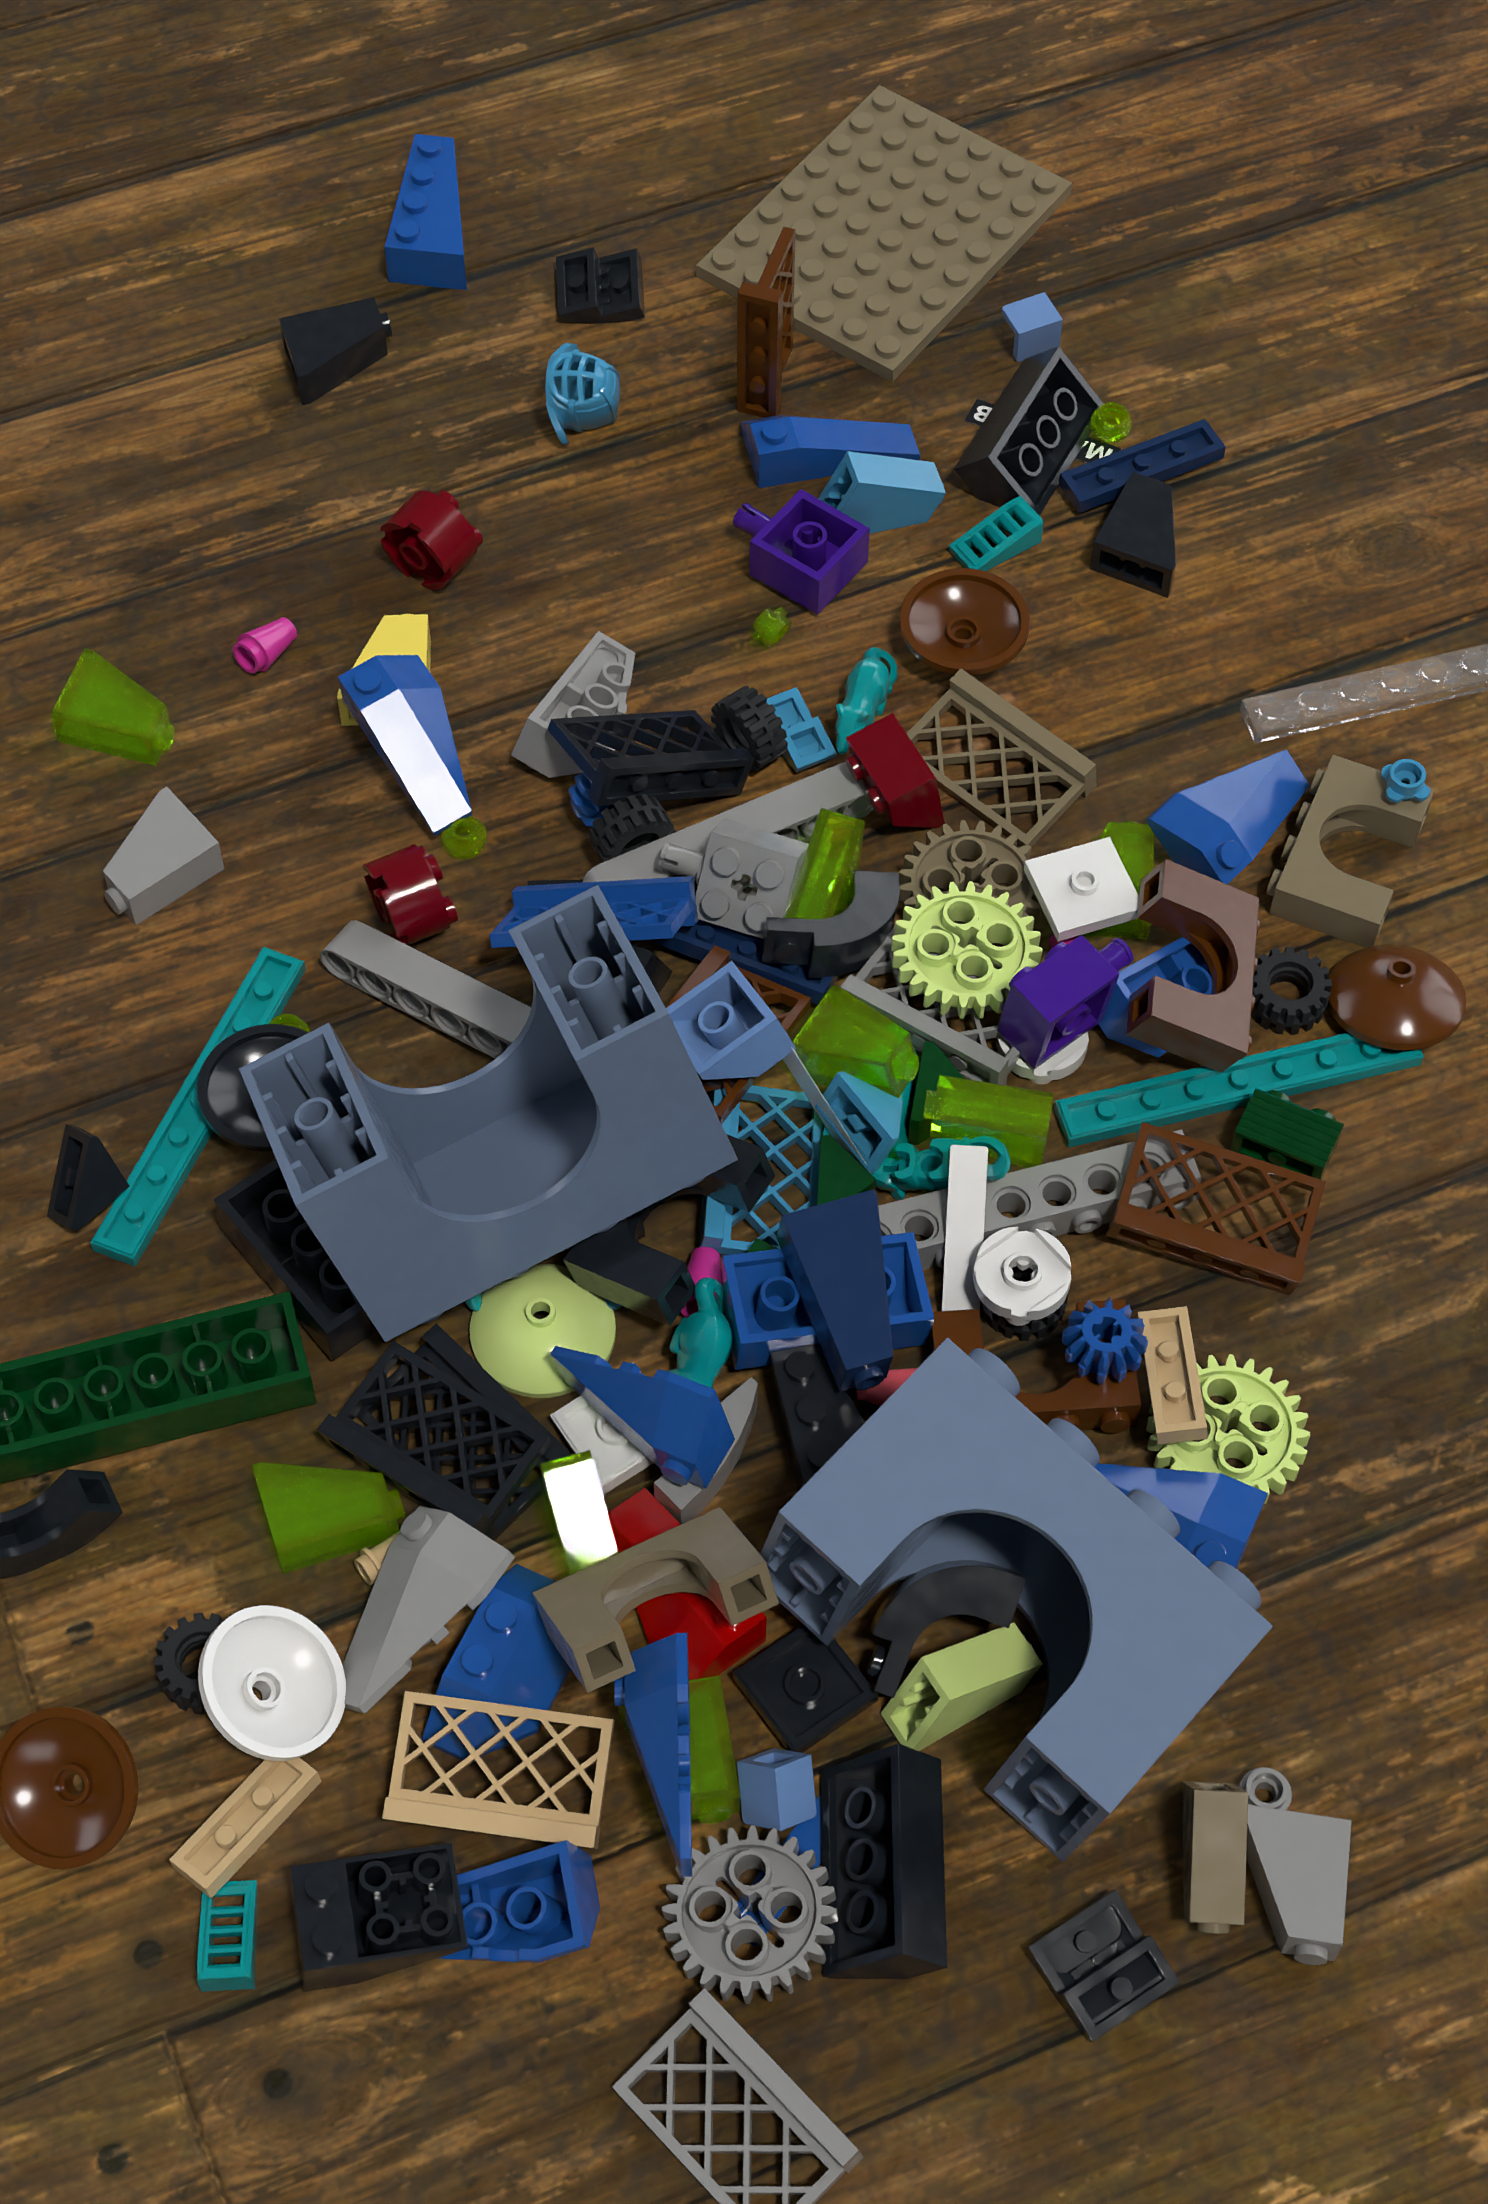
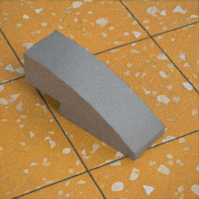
(689, 1500)

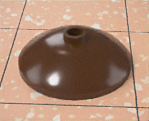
(967, 607)
(1396, 997)
(39, 1804)

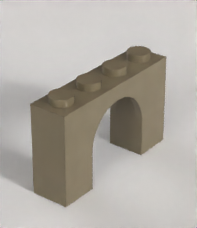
(1313, 889)
(695, 1557)

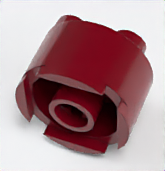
(430, 538)
(408, 894)

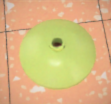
(518, 1346)

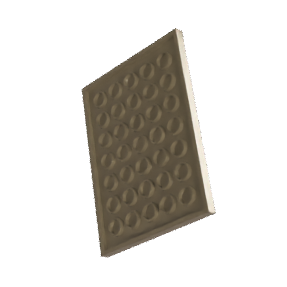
(892, 229)

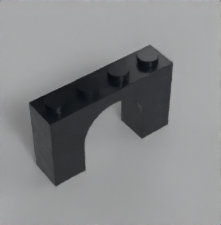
(650, 1280)

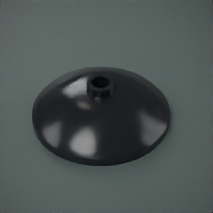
(223, 1092)

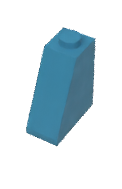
(884, 490)

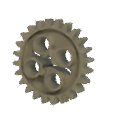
(941, 863)

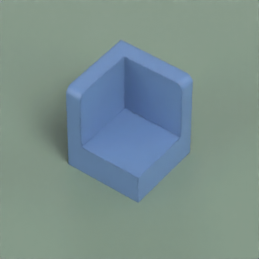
(1035, 325)
(776, 1789)

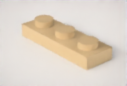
(1173, 1376)
(244, 1823)

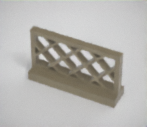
(1026, 740)

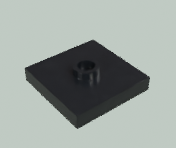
(804, 1688)

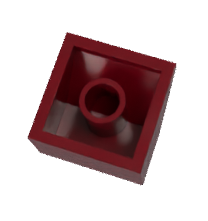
(895, 774)

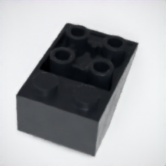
(375, 1914)

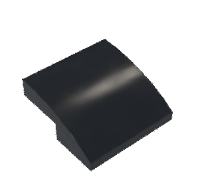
(600, 288)
(1101, 1965)

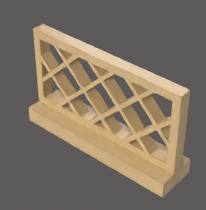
(492, 1816)

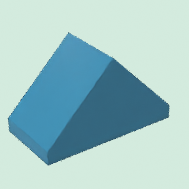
(867, 1116)

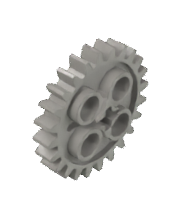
(714, 1944)

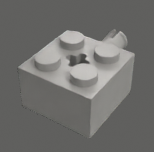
(722, 889)

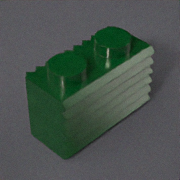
(1287, 1134)

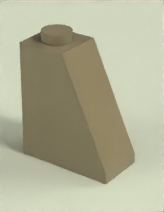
(1214, 1854)

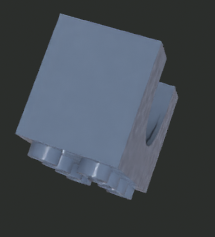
(497, 1171)
(1121, 1609)

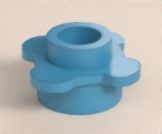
(1409, 772)

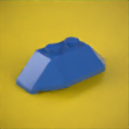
(501, 1661)

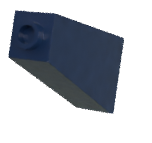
(842, 1283)

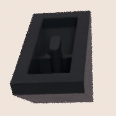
(83, 1179)

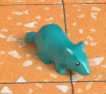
(865, 694)
(930, 1167)
(704, 1337)

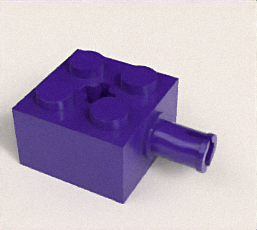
(804, 549)
(1061, 997)

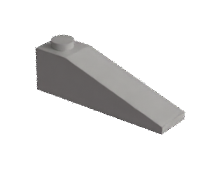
(590, 687)
(422, 1584)

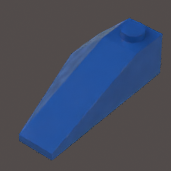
(663, 1415)
(1211, 1508)
(529, 1906)

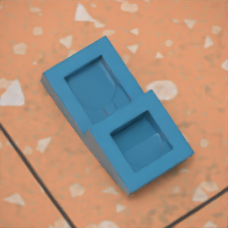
(805, 735)

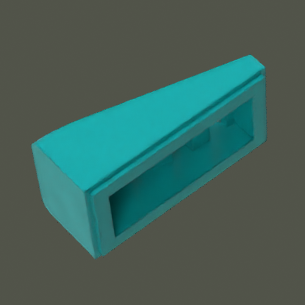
(1019, 522)
(228, 1976)

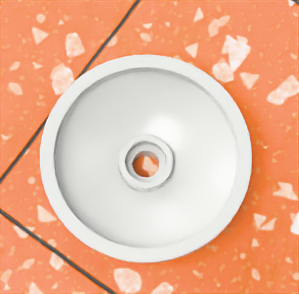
(290, 1667)

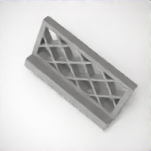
(970, 1058)
(761, 2075)

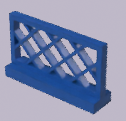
(642, 906)

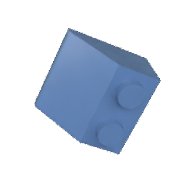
(729, 1027)

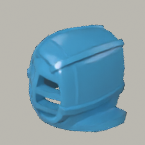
(580, 391)

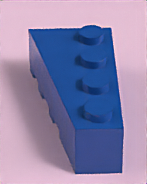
(426, 225)

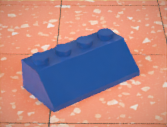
(771, 1316)

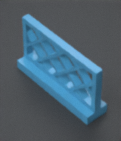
(717, 1216)

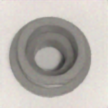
(1270, 1780)

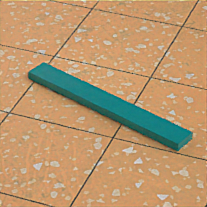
(1207, 1091)
(183, 1129)

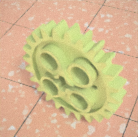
(963, 948)
(1251, 1400)

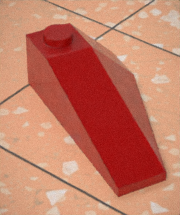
(711, 1639)

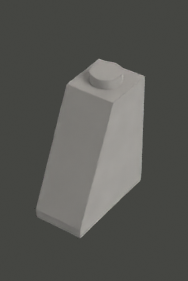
(160, 859)
(1301, 1879)

